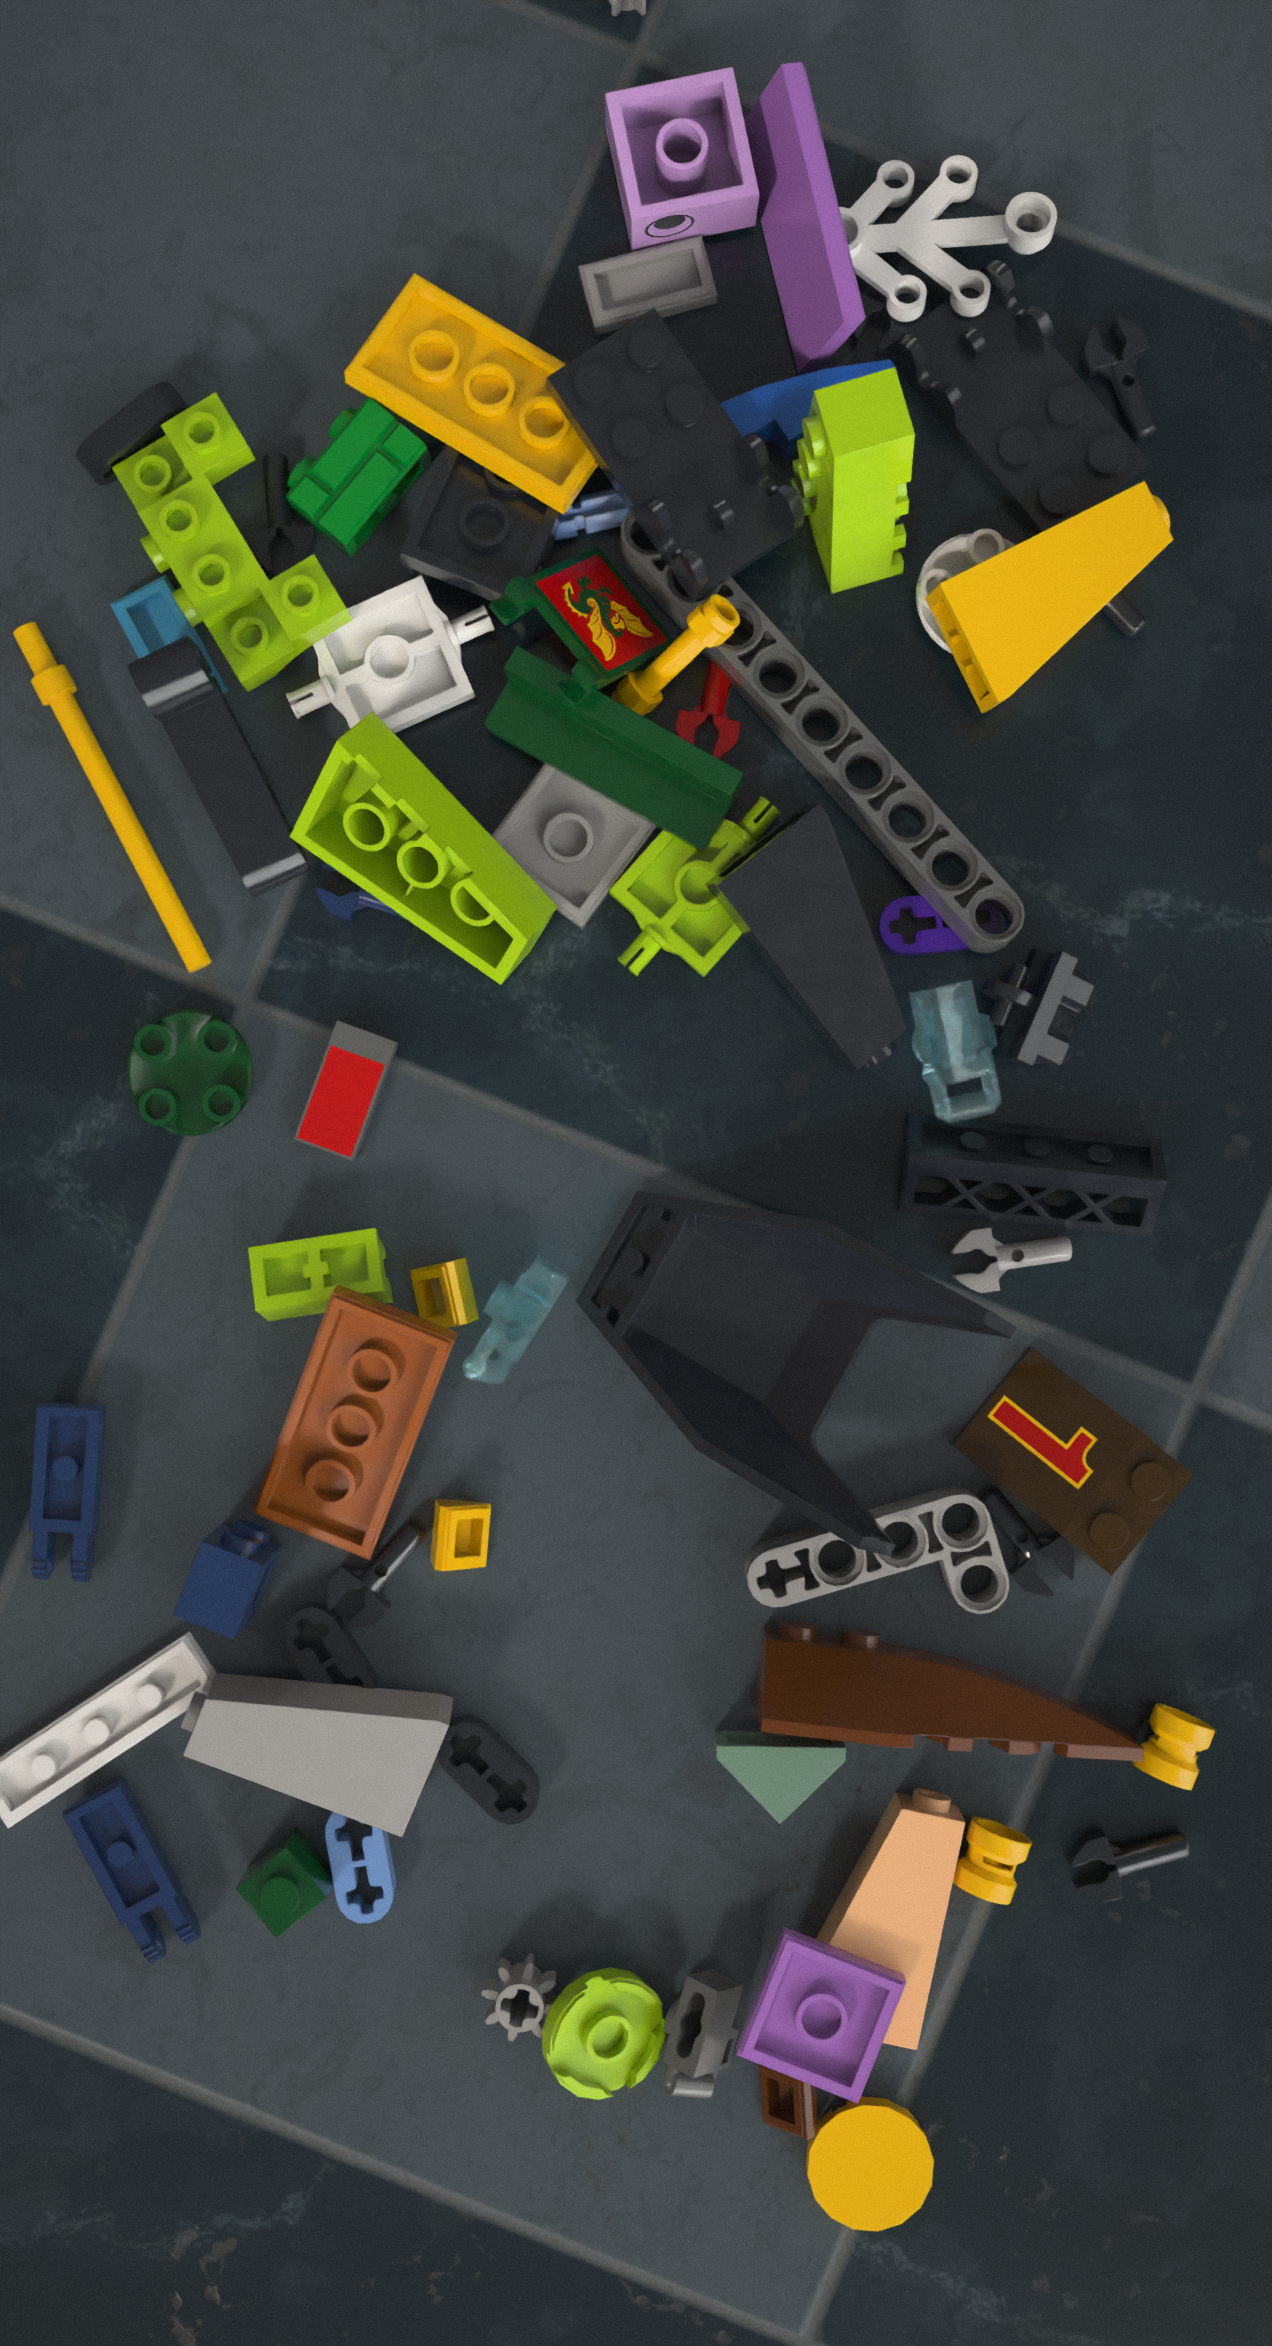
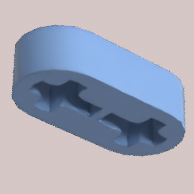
(345, 1869)

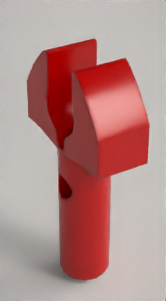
(711, 707)

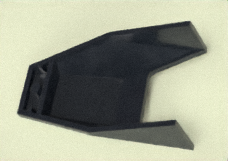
(752, 1331)

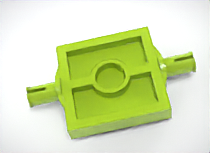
(671, 899)

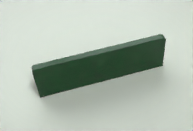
(614, 752)

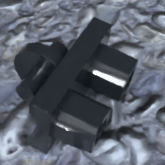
(1029, 1003)

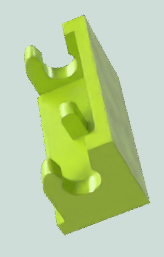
(301, 1274)

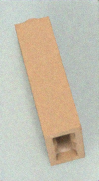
(900, 1898)

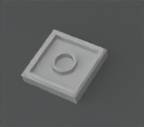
(571, 841)

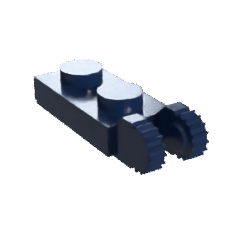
(66, 1483)
(130, 1866)

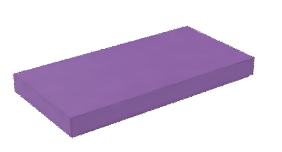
(802, 220)

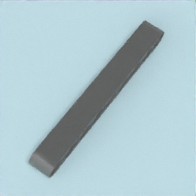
(850, 746)

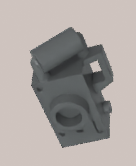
(700, 2034)

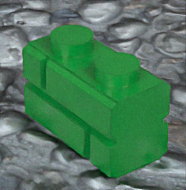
(357, 475)

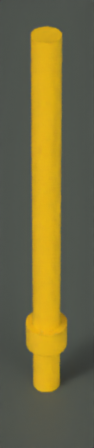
(56, 689)

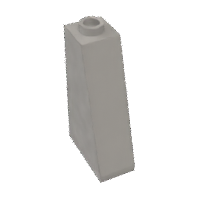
(323, 1742)

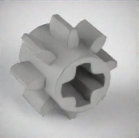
(514, 1977)

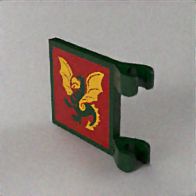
(592, 615)

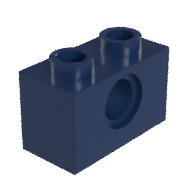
(228, 1577)

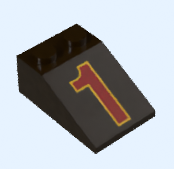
(1072, 1460)

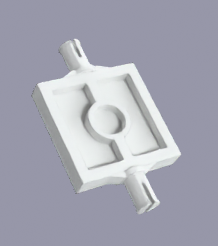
(393, 660)

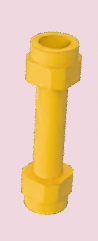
(708, 627)

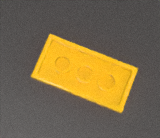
(473, 391)

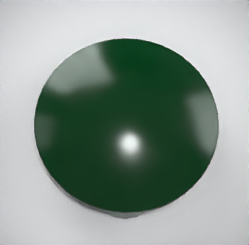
(189, 1072)

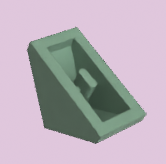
(778, 1767)

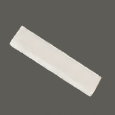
(102, 1727)

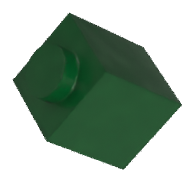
(286, 1882)

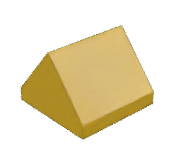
(445, 1293)
(460, 1534)

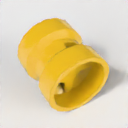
(1173, 1747)
(991, 1860)

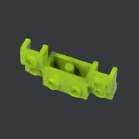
(251, 618)

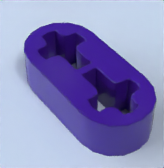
(929, 940)

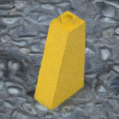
(1037, 595)

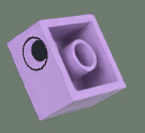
(682, 158)

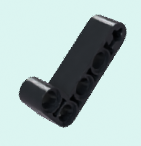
(220, 764)

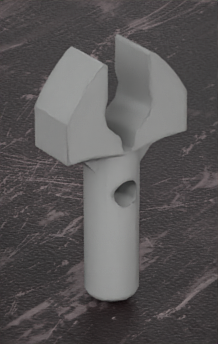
(1006, 1256)

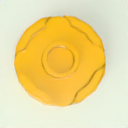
(869, 2164)

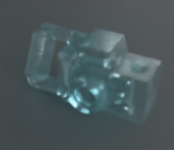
(954, 1048)
(516, 1317)

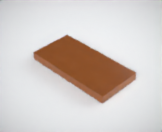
(354, 1421)

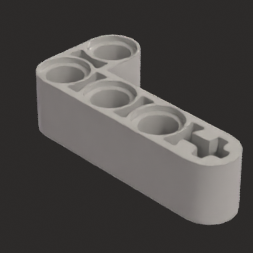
(928, 1544)

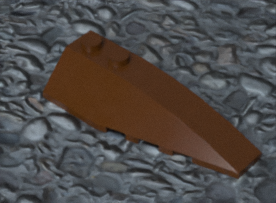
(890, 1692)

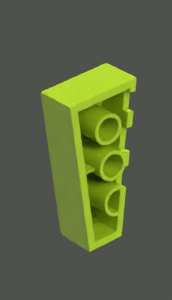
(856, 477)
(420, 851)

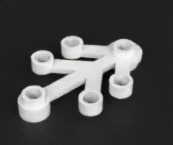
(921, 236)

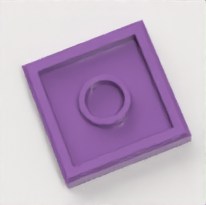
(820, 2015)

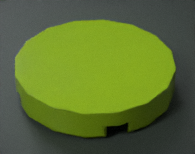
(603, 2033)

